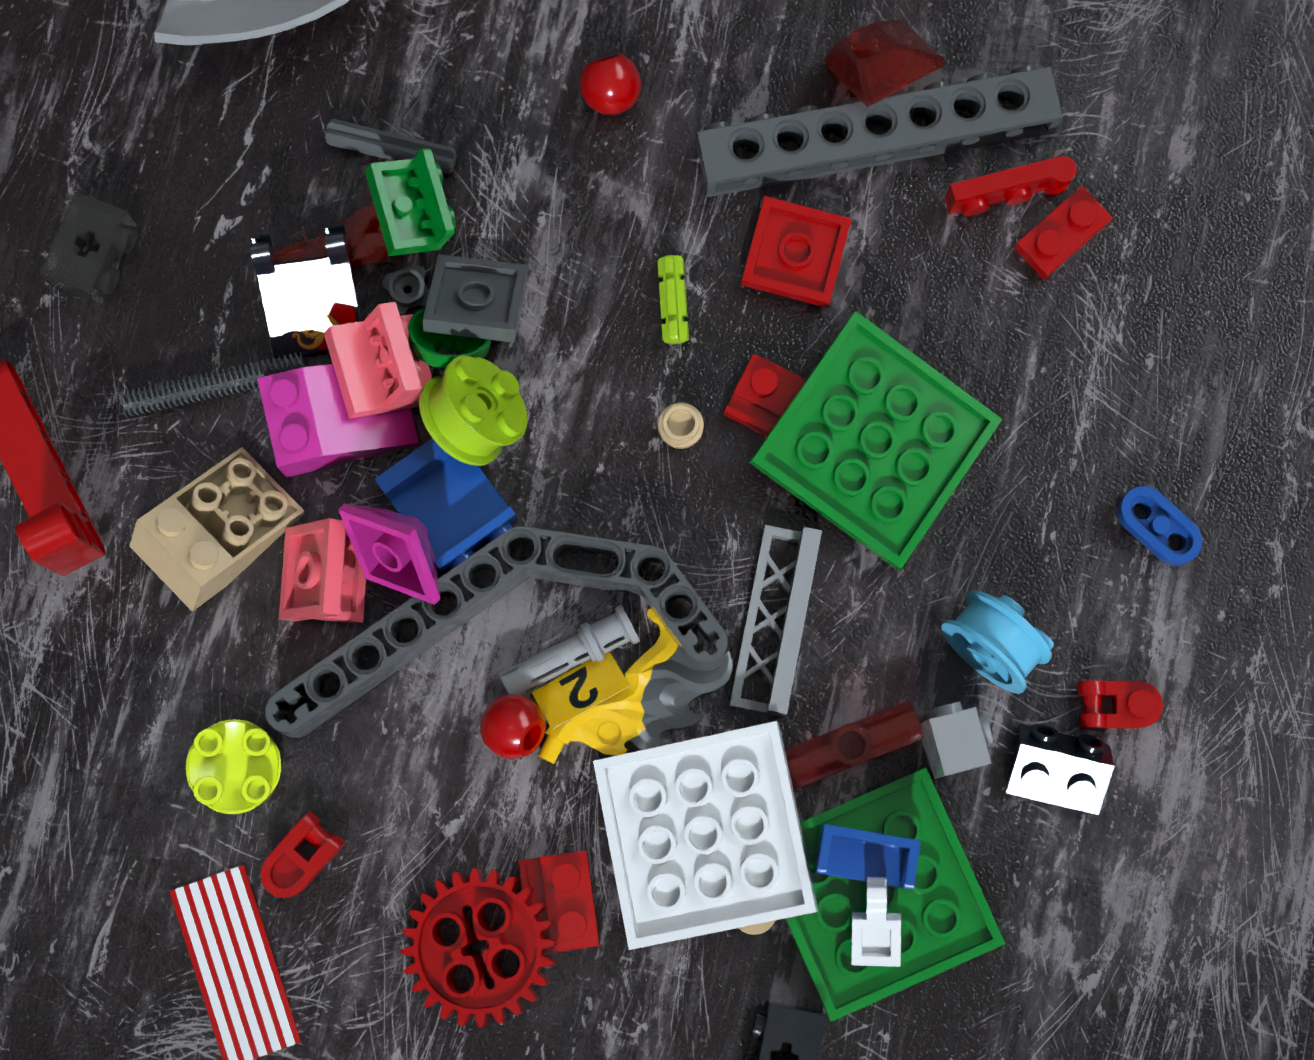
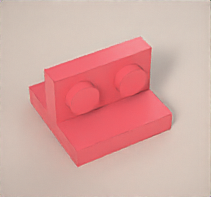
(376, 363)
(321, 574)

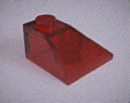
(882, 59)

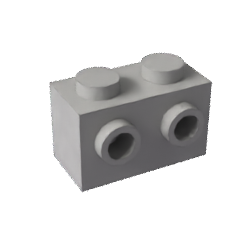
(955, 740)

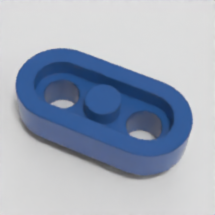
(1161, 522)

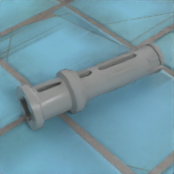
(589, 643)

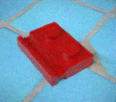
(762, 394)
(566, 888)

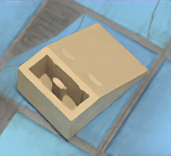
(214, 528)

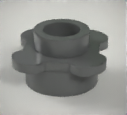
(412, 277)

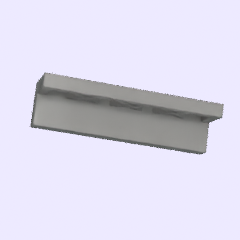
(793, 622)

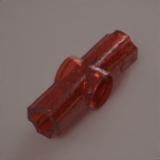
(878, 734)

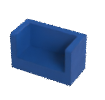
(866, 854)

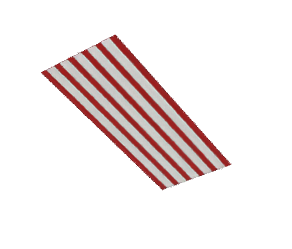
(235, 966)

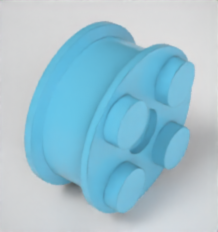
(997, 640)

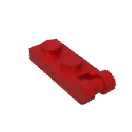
(1010, 185)

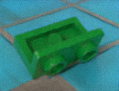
(411, 204)

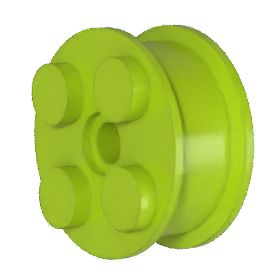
(473, 410)

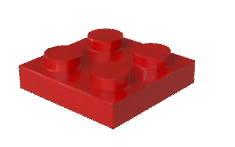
(796, 251)

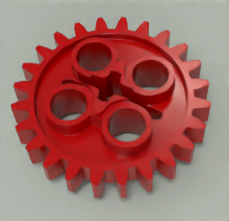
(438, 960)

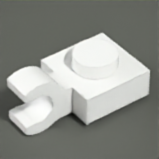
(875, 932)

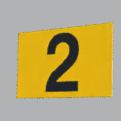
(580, 690)

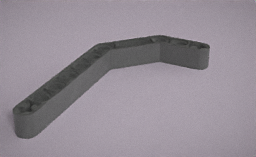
(473, 600)

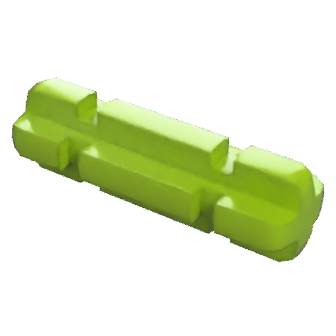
(673, 299)

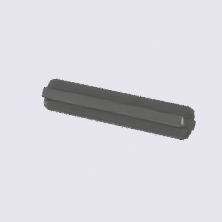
(385, 143)

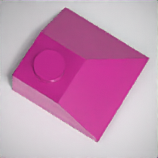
(393, 550)

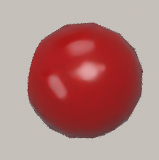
(610, 84)
(512, 726)

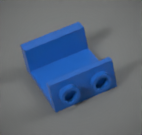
(450, 500)

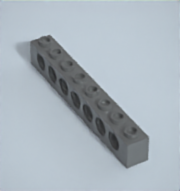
(1028, 87)

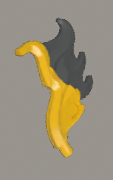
(655, 702)

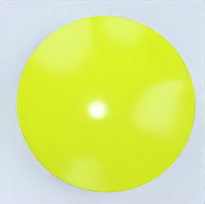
(233, 766)

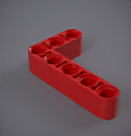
(58, 526)

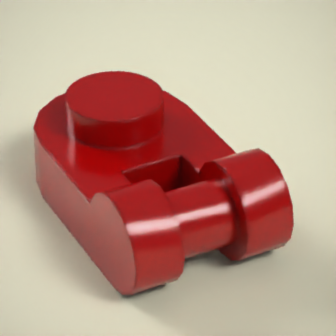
(1134, 704)
(287, 870)

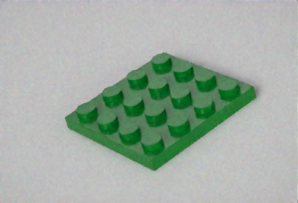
(875, 440)
(941, 918)

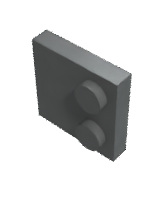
(475, 298)

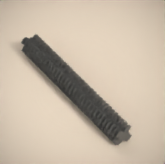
(204, 387)

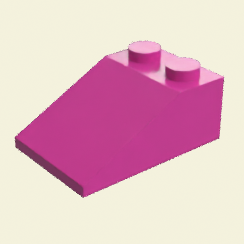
(313, 427)

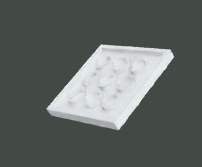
(705, 836)

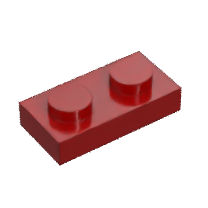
(1063, 232)

